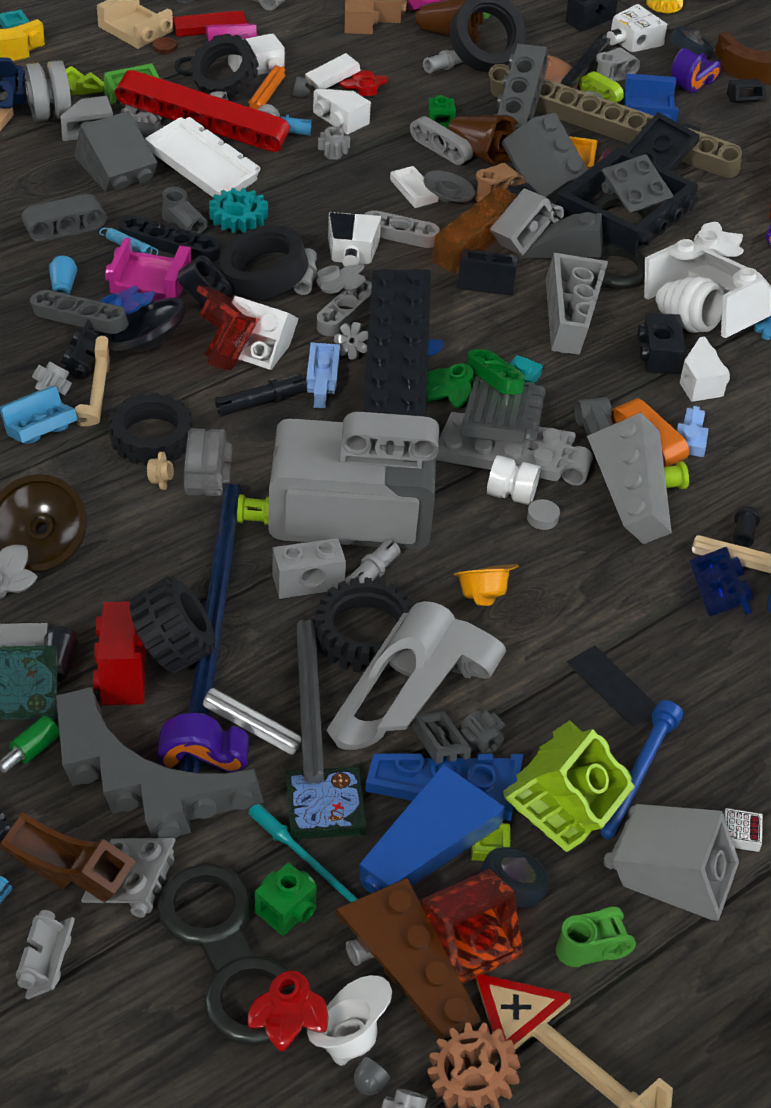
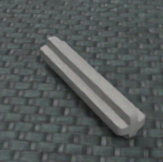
(252, 721)

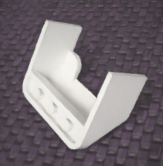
(745, 290)

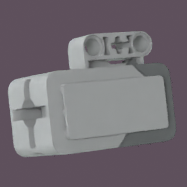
(355, 480)

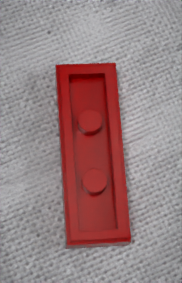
(195, 24)

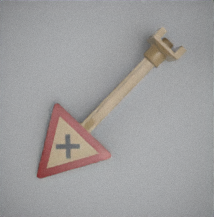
(524, 1013)

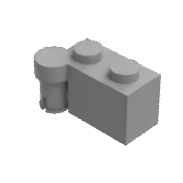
(525, 221)

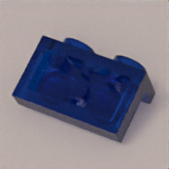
(720, 582)

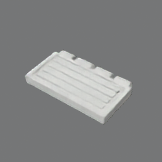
(202, 157)

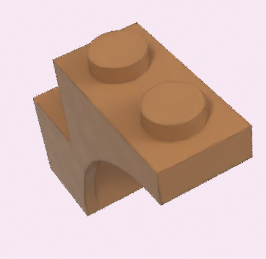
(363, 14)

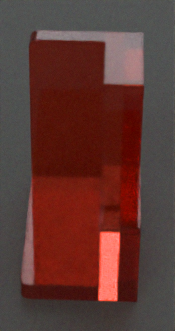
(233, 325)

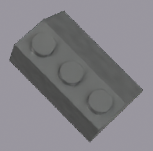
(544, 155)

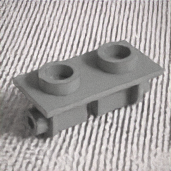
(40, 969)

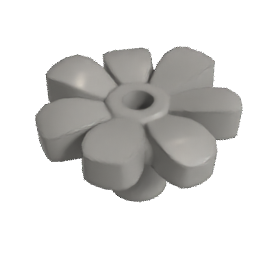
(352, 340)

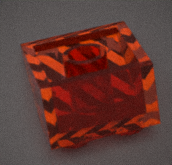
(476, 924)

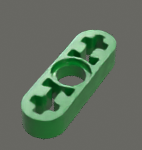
(496, 371)

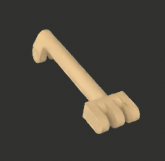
(90, 414)

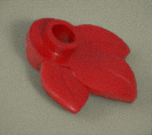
(364, 82)
(287, 1014)

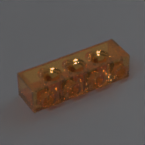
(470, 229)

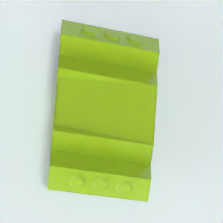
(570, 786)

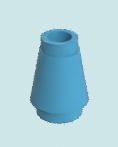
(62, 274)

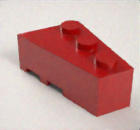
(119, 657)

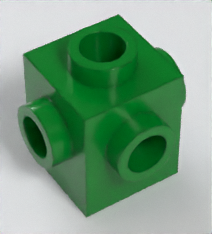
(286, 898)

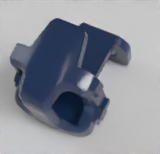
(8, 71)

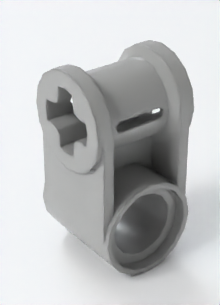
(617, 64)

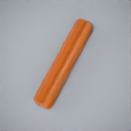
(267, 87)

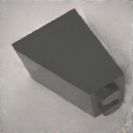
(115, 152)

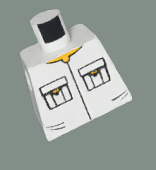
(637, 29)

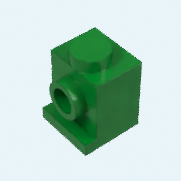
(441, 108)

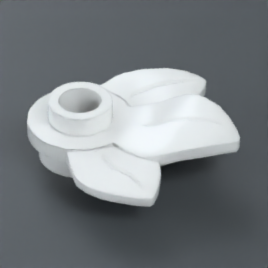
(718, 241)

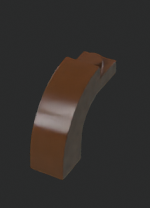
(742, 61)

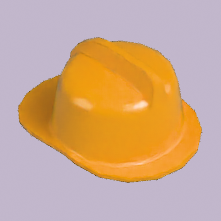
(485, 583)

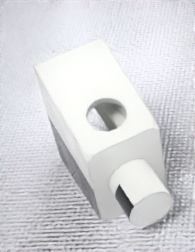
(353, 237)

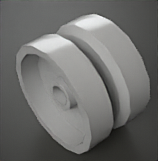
(47, 91)

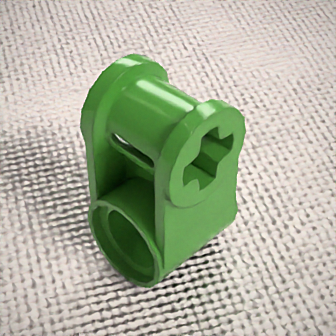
(600, 938)

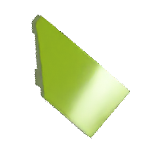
(83, 84)

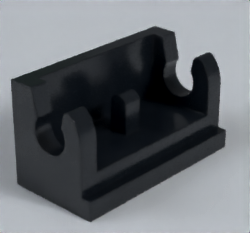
(487, 271)

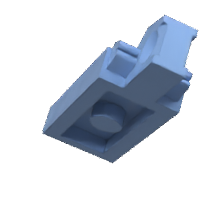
(322, 371)

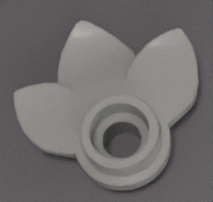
(333, 280)
(13, 574)

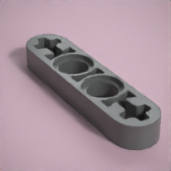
(76, 311)

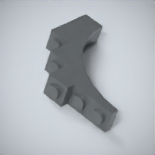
(131, 781)

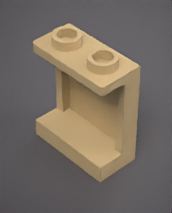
(133, 22)

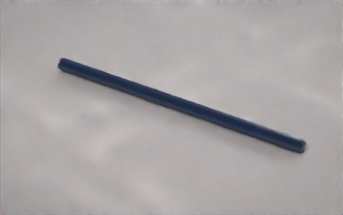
(215, 608)

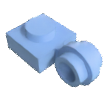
(693, 431)

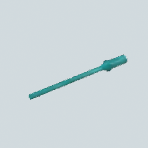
(281, 834)

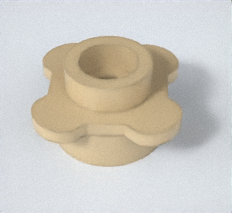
(160, 470)

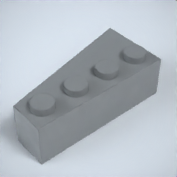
(571, 299)
(635, 475)

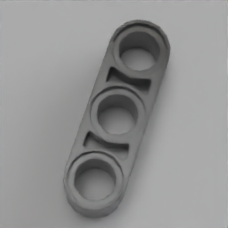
(63, 217)

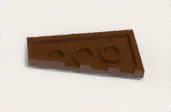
(406, 946)

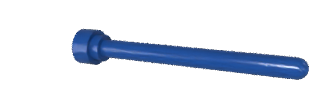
(665, 719)

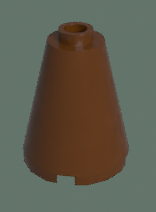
(438, 16)
(485, 135)

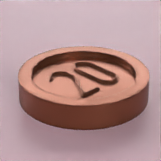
(164, 45)

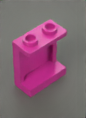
(146, 271)

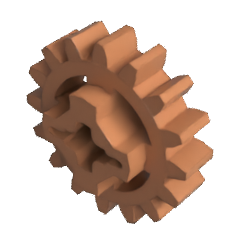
(474, 1072)

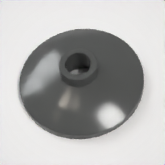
(448, 186)

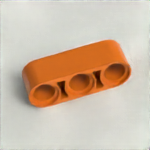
(673, 444)

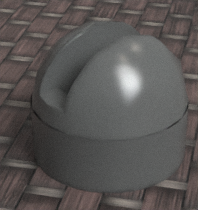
(302, 87)
(370, 1077)

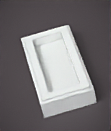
(333, 72)
(411, 185)

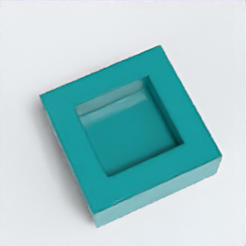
(13, 19)
(531, 369)

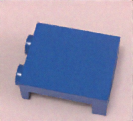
(651, 94)

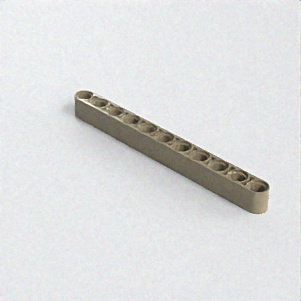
(621, 122)

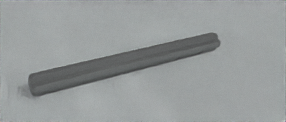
(309, 703)

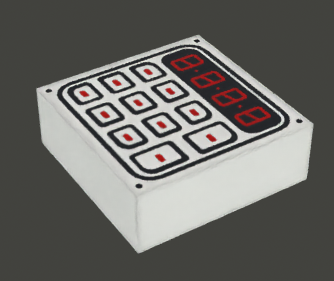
(744, 829)

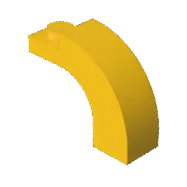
(19, 40)

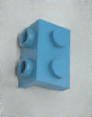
(36, 415)

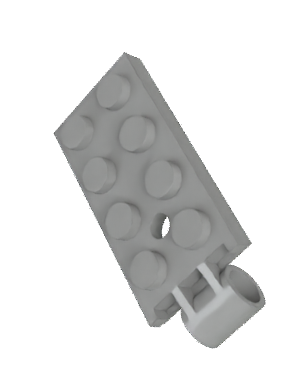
(550, 451)

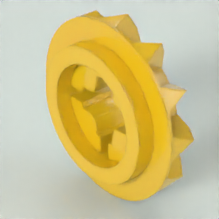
(665, 6)

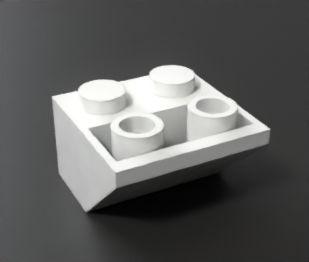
(270, 336)

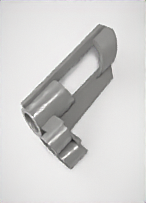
(426, 648)

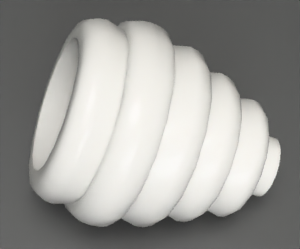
(696, 301)

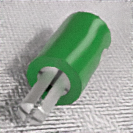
(30, 743)

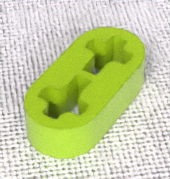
(604, 86)

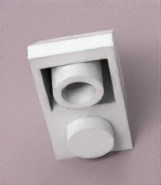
(342, 108)
(704, 373)

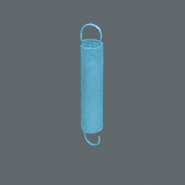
(136, 245)

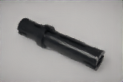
(272, 391)

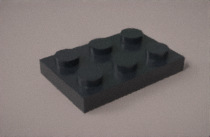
(664, 142)

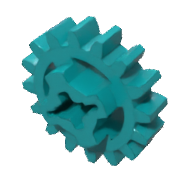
(238, 210)

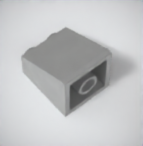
(678, 857)

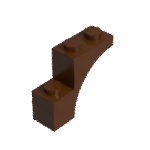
(63, 859)

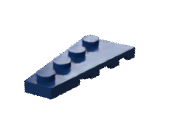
(407, 774)

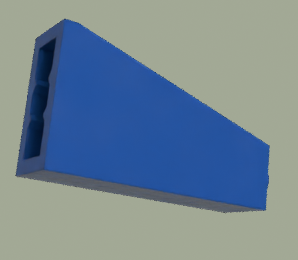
(431, 831)

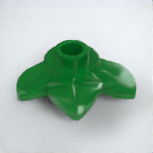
(451, 383)

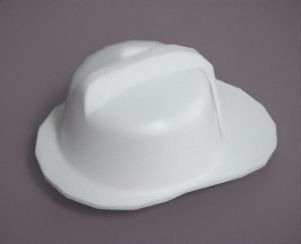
(354, 1018)

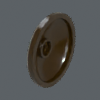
(39, 502)

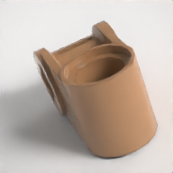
(494, 177)

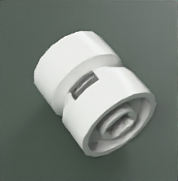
(515, 480)

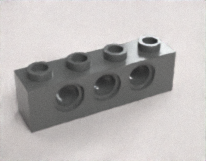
(523, 83)

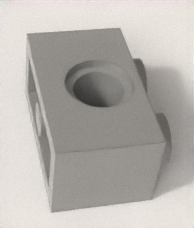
(308, 567)

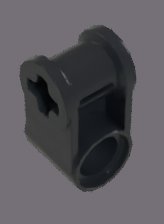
(204, 273)

